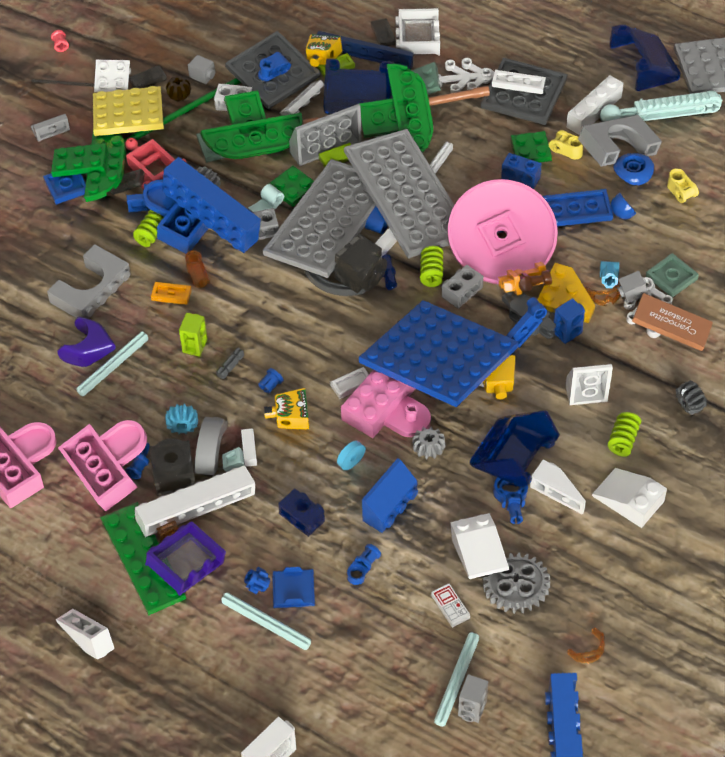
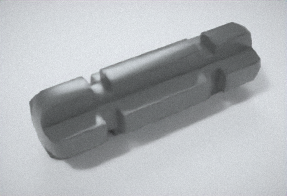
(230, 363)

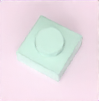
(233, 459)

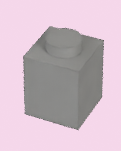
(201, 69)
(632, 287)

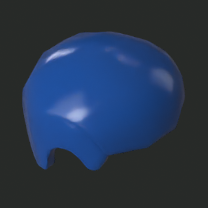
(621, 207)

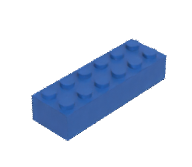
(211, 205)

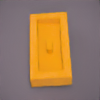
(171, 293)

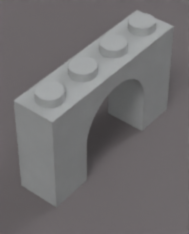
(632, 129)
(86, 302)

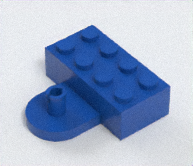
(178, 225)

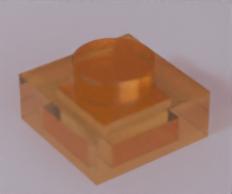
(166, 530)

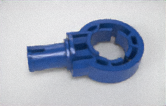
(511, 499)

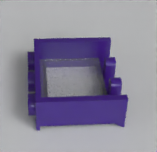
(185, 557)

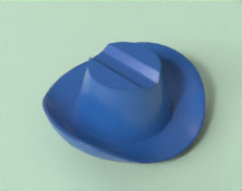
(634, 168)

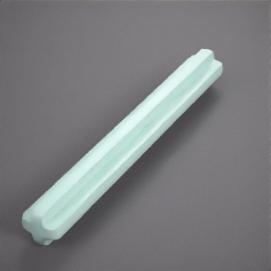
(112, 364)
(266, 621)
(456, 679)

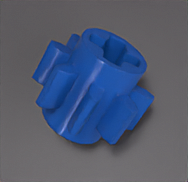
(257, 580)

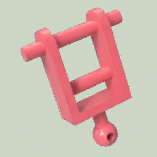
(144, 156)

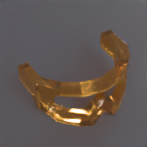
(592, 293)
(580, 656)

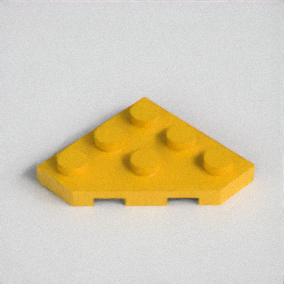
(563, 288)

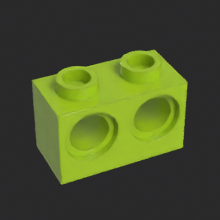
(193, 334)

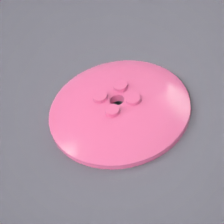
(506, 208)

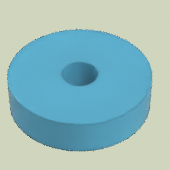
(351, 455)

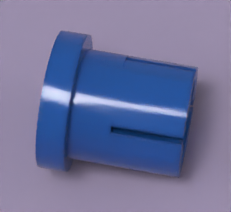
(270, 380)

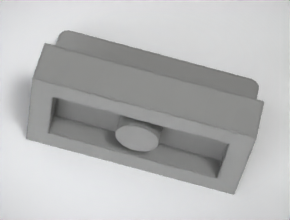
(51, 127)

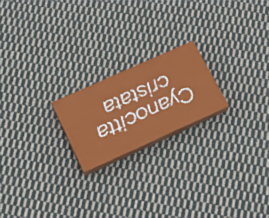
(672, 322)

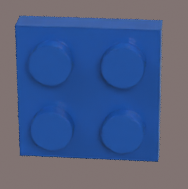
(65, 187)

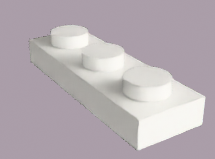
(518, 81)
(303, 98)

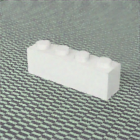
(589, 108)

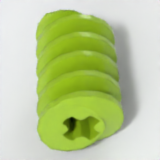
(147, 229)
(431, 266)
(624, 433)

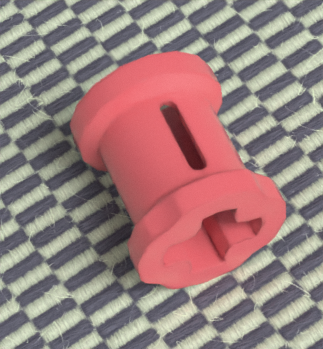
(60, 43)

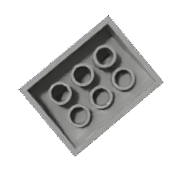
(326, 134)

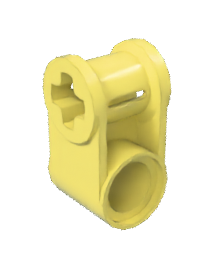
(568, 145)
(681, 185)

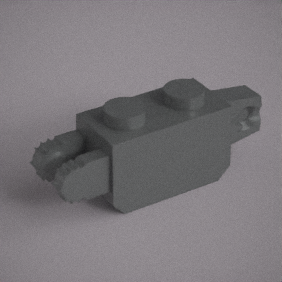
(518, 307)

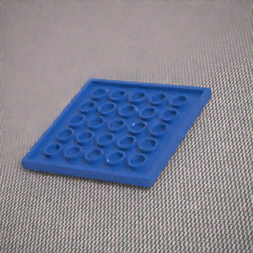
(439, 353)

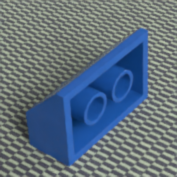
(389, 496)

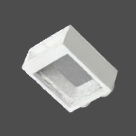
(274, 741)

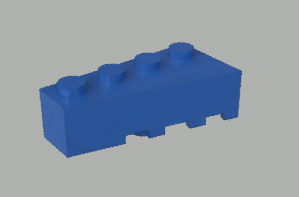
(563, 716)

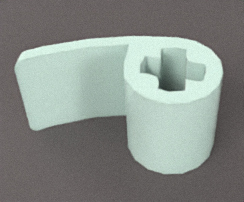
(270, 199)

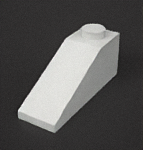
(555, 484)
(87, 633)

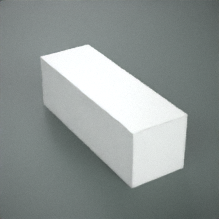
(386, 241)
(249, 447)

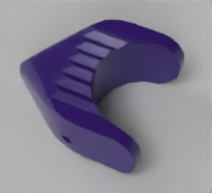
(92, 348)

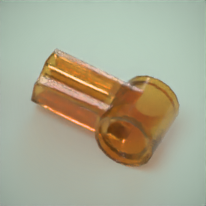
(196, 269)

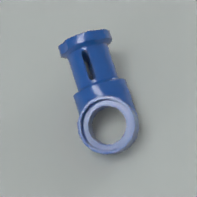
(138, 464)
(363, 563)

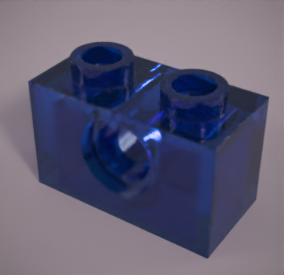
(305, 521)

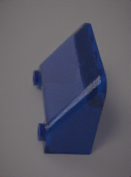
(656, 65)
(351, 87)
(513, 444)

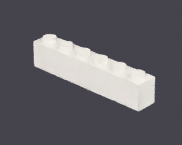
(195, 500)

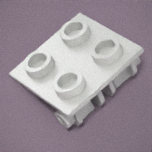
(112, 75)

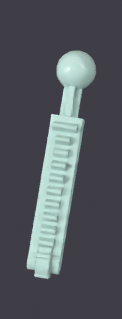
(666, 107)

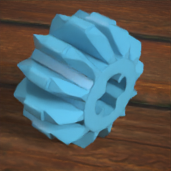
(181, 419)

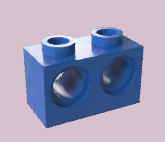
(521, 170)
(569, 320)

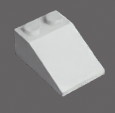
(588, 384)
(631, 495)
(478, 546)

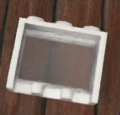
(418, 31)

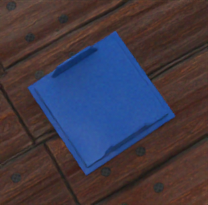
(293, 588)

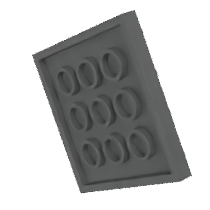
(246, 69)
(523, 104)

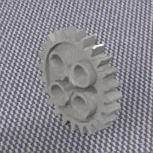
(517, 583)

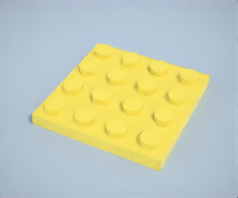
(127, 111)

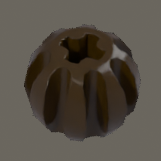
(178, 88)

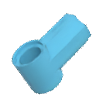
(609, 273)

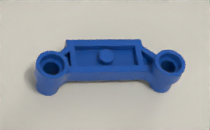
(528, 322)

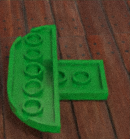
(406, 109)
(250, 130)
(101, 161)

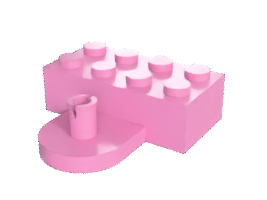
(386, 403)
(17, 456)
(101, 459)

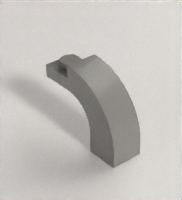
(209, 444)

